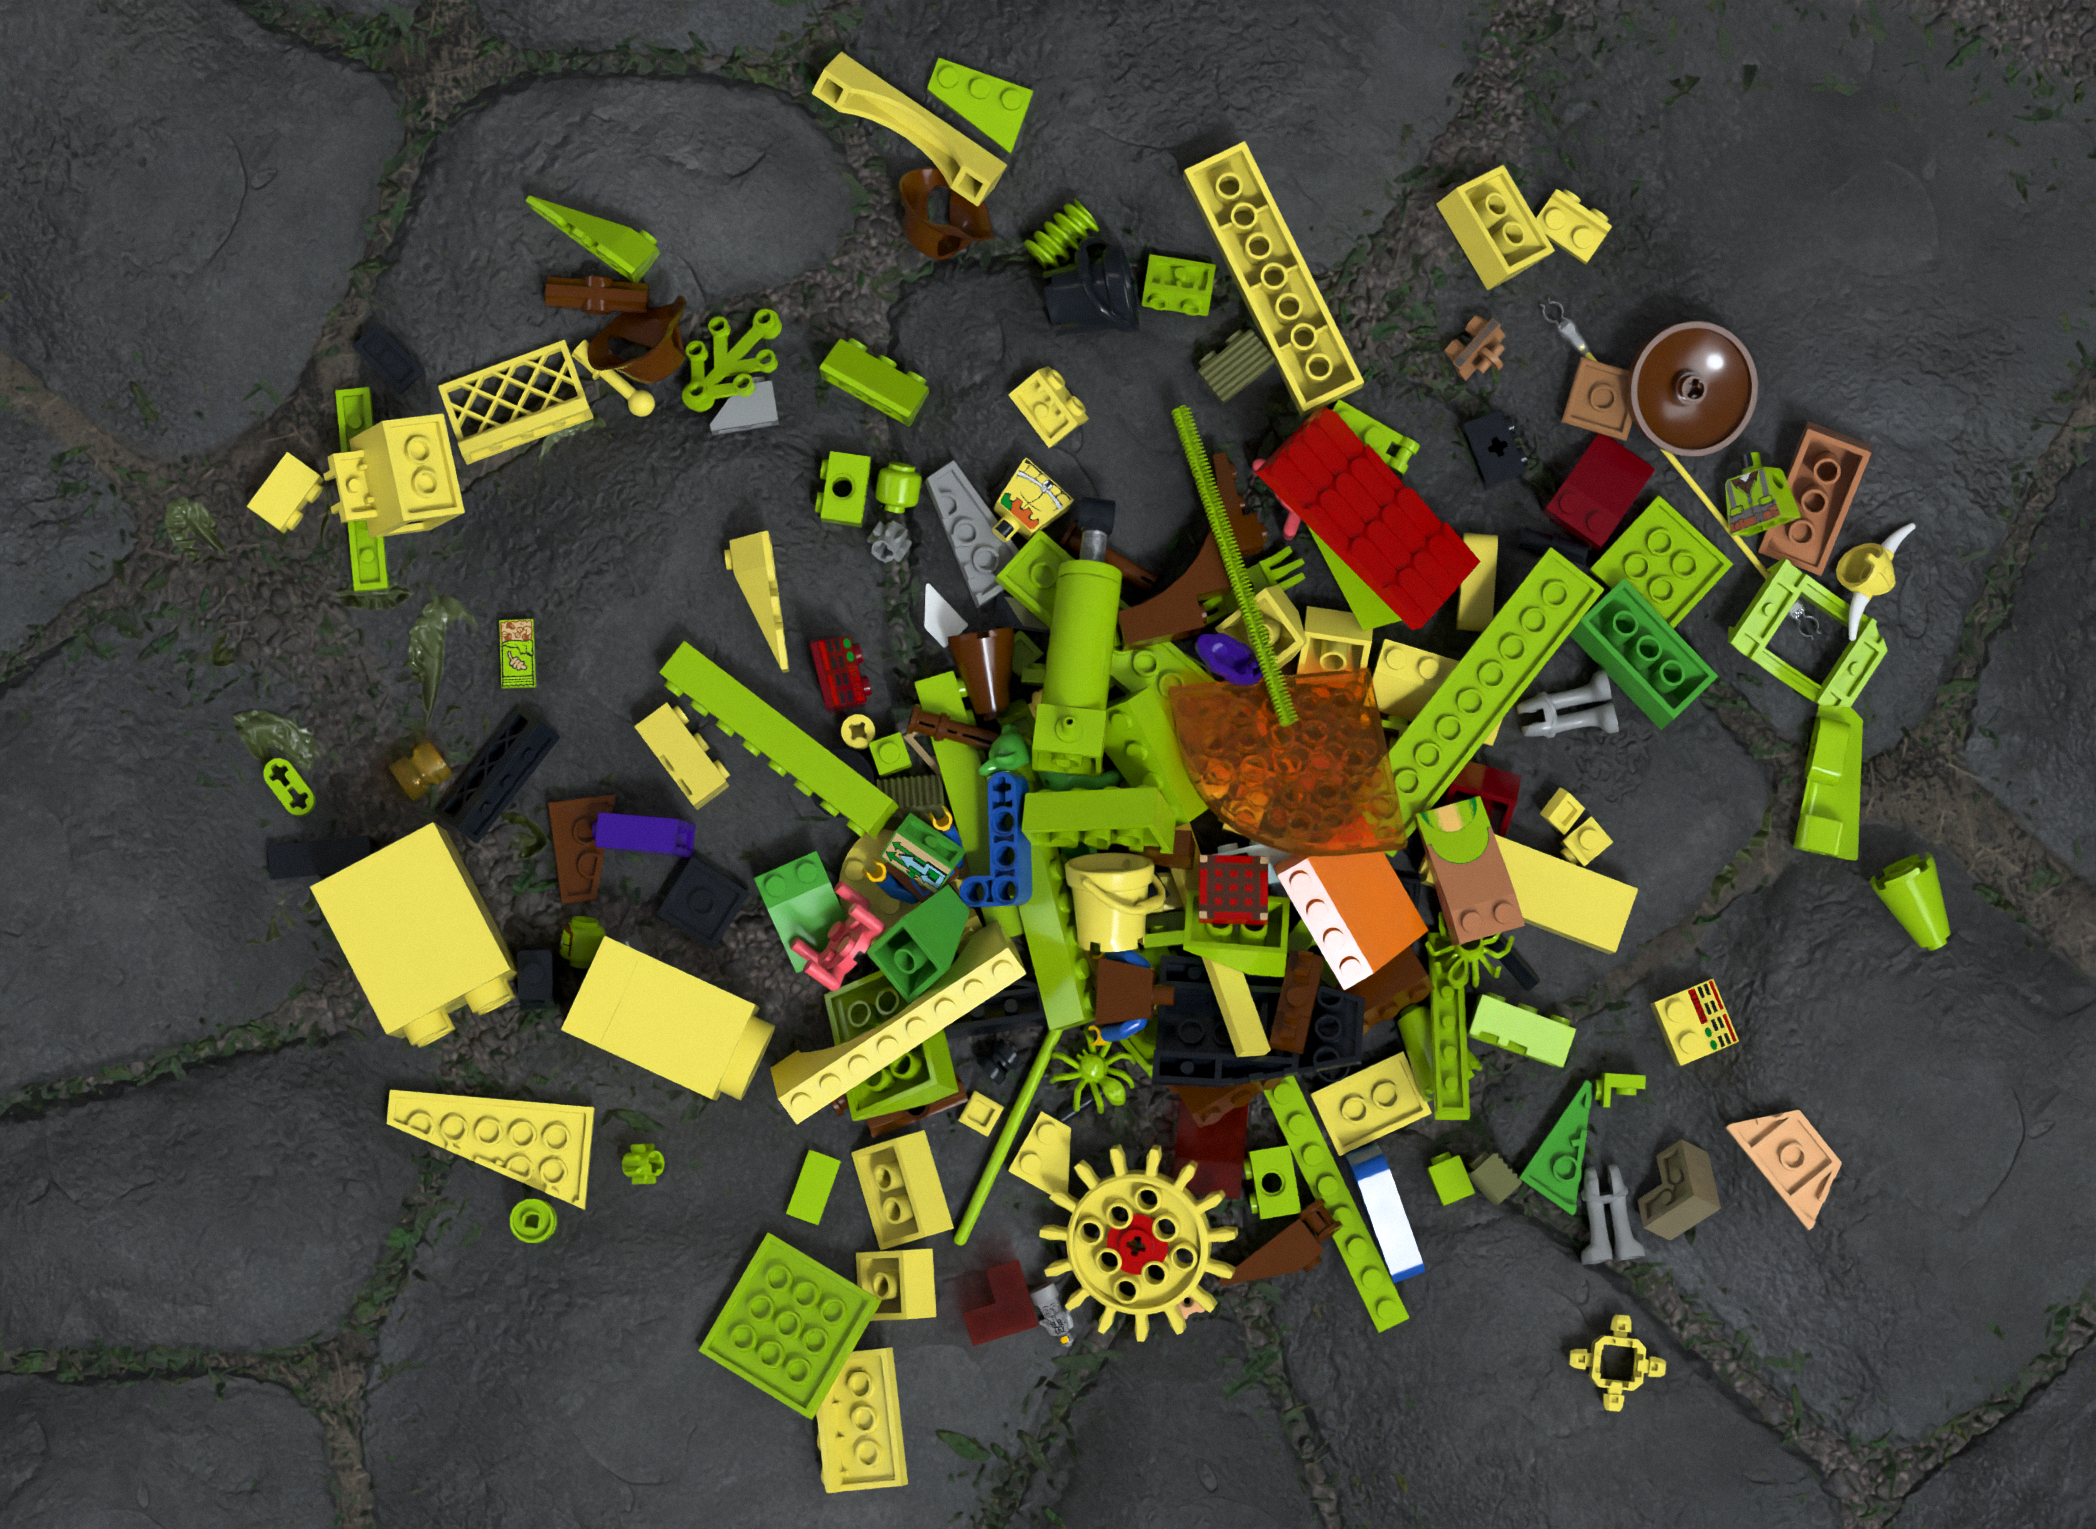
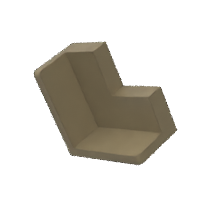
(1686, 1192)

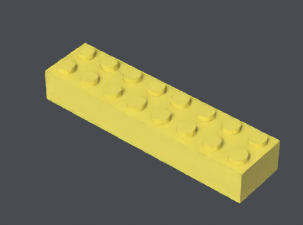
(1273, 279)

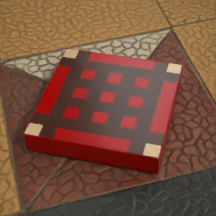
(1233, 889)

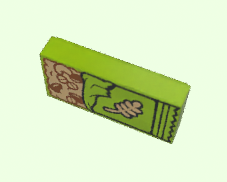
(517, 653)

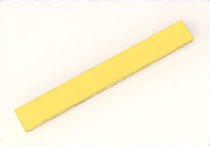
(1228, 983)

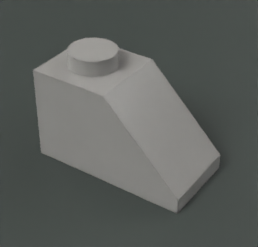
(748, 412)

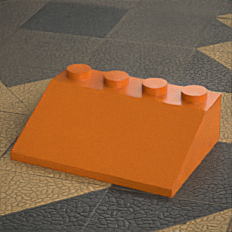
(1352, 910)

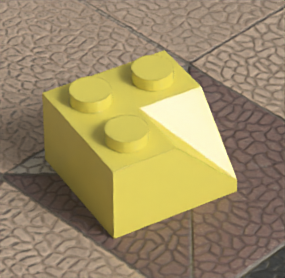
(1281, 622)

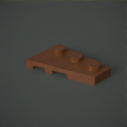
(574, 849)

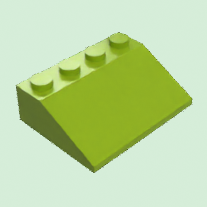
(909, 1081)

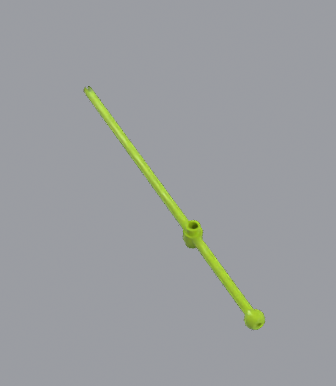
(1009, 1132)

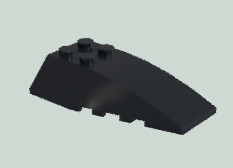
(1197, 1048)

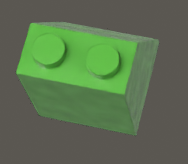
(921, 944)

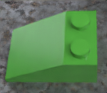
(801, 904)

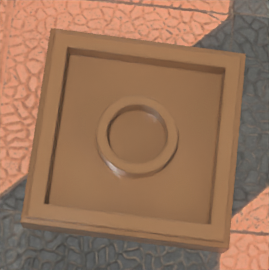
(1599, 400)

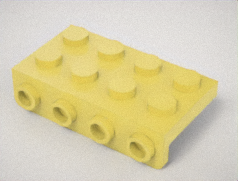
(862, 1426)

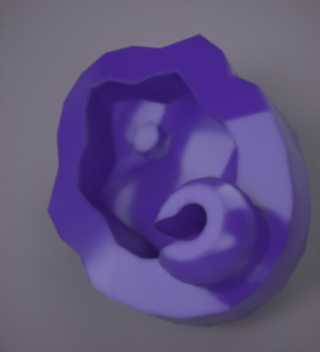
(1229, 658)

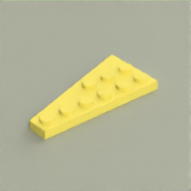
(520, 1139)

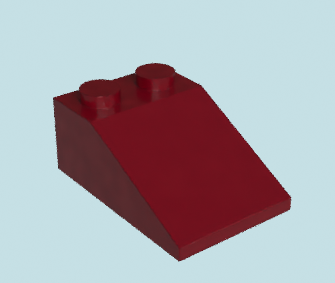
(1598, 491)

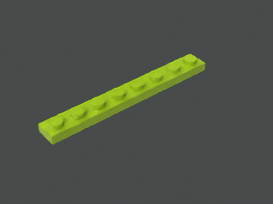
(1327, 1183)

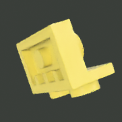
(1573, 225)
(1049, 405)

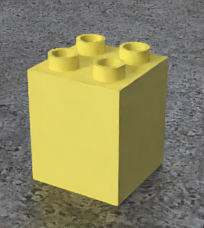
(418, 935)

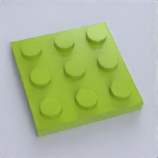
(1663, 562)

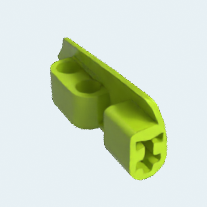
(1832, 791)

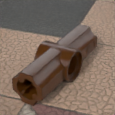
(597, 295)
(891, 1121)

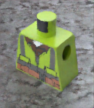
(1758, 498)

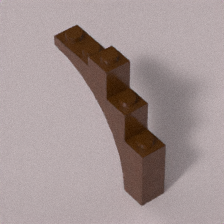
(1176, 610)

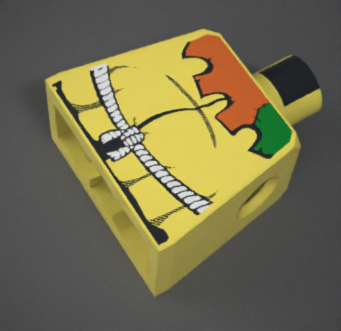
(1029, 503)

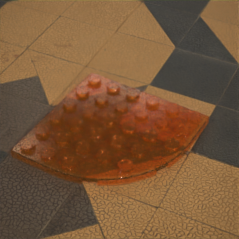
(1299, 786)

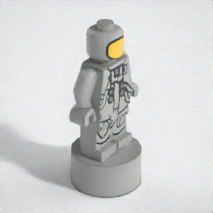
(1056, 1319)

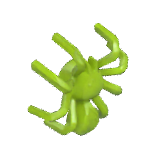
(1466, 952)
(1094, 1070)

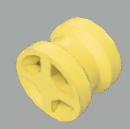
(862, 734)

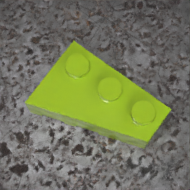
(1520, 1030)

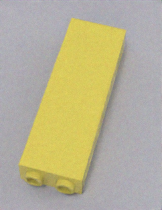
(1563, 896)

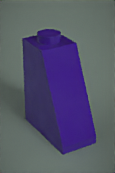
(644, 834)

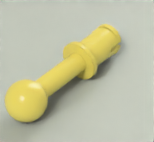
(639, 401)

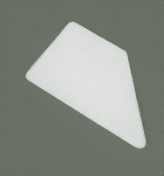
(940, 617)

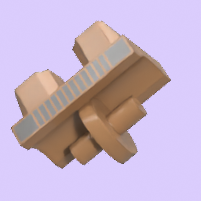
(1482, 350)

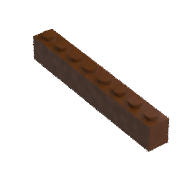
(1384, 992)

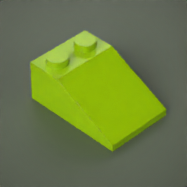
(1243, 947)

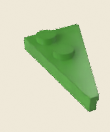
(1558, 1161)

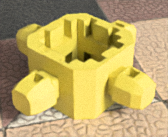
(1653, 1366)

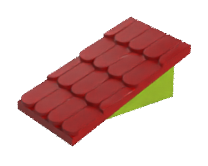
(1371, 529)

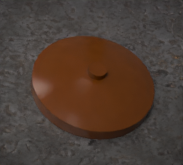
(1692, 388)

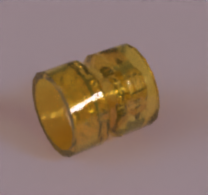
(421, 770)

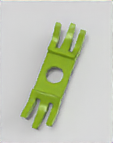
(1261, 577)

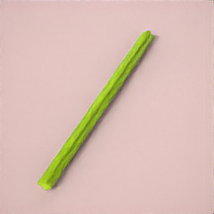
(1233, 565)

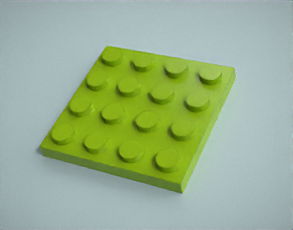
(790, 1325)

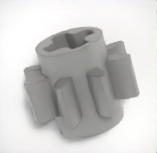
(889, 541)

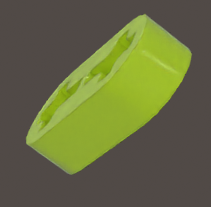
(296, 782)

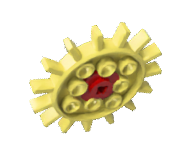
(1158, 1248)

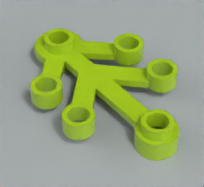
(729, 362)

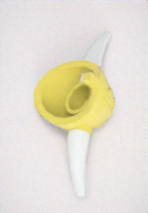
(1869, 573)

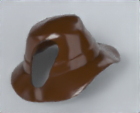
(940, 242)
(654, 330)

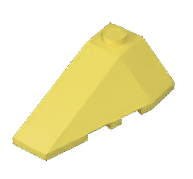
(755, 572)

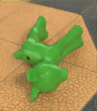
(1012, 752)

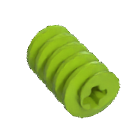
(1061, 235)

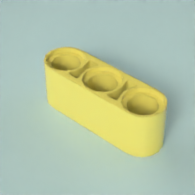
(1478, 589)

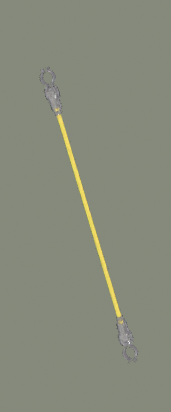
(1569, 332)

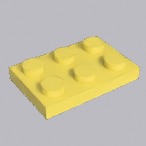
(1370, 1103)

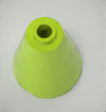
(1915, 899)
(1416, 1035)

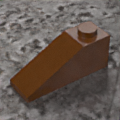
(1282, 1254)

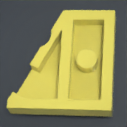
(1045, 1155)

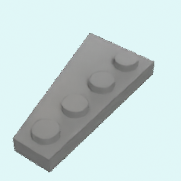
(969, 532)

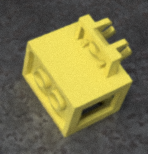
(397, 477)

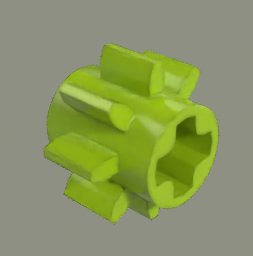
(643, 1163)

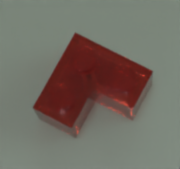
(1010, 1312)

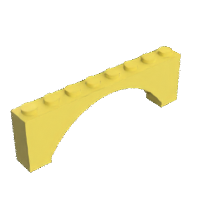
(816, 1078)

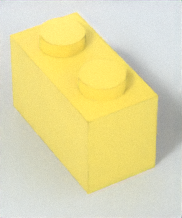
(286, 493)

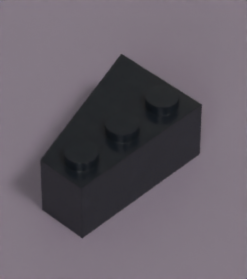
(1008, 1010)

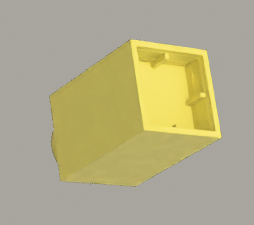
(669, 1022)

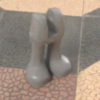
(1595, 691)
(1599, 1248)

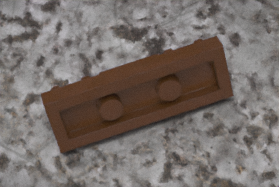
(1296, 1001)

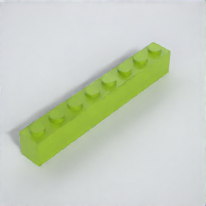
(779, 740)
(966, 789)
(1052, 933)

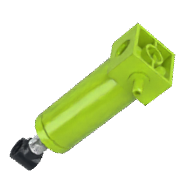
(1080, 653)

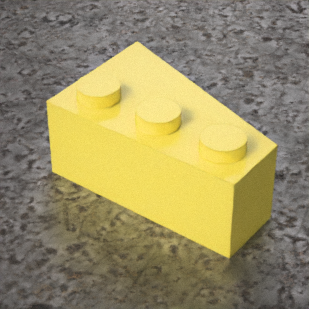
(683, 755)

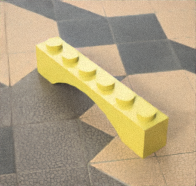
(860, 92)

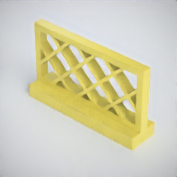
(521, 429)

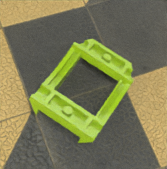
(1769, 610)

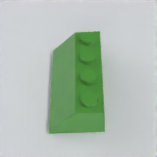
(1643, 654)

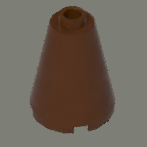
(985, 668)

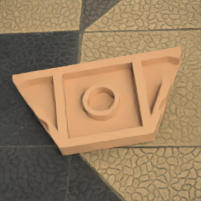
(1790, 1159)

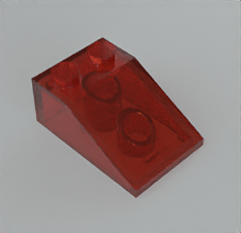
(1215, 1148)

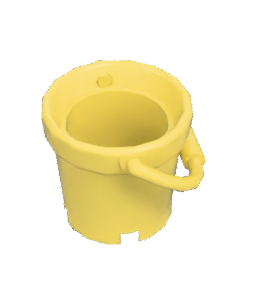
(1112, 899)

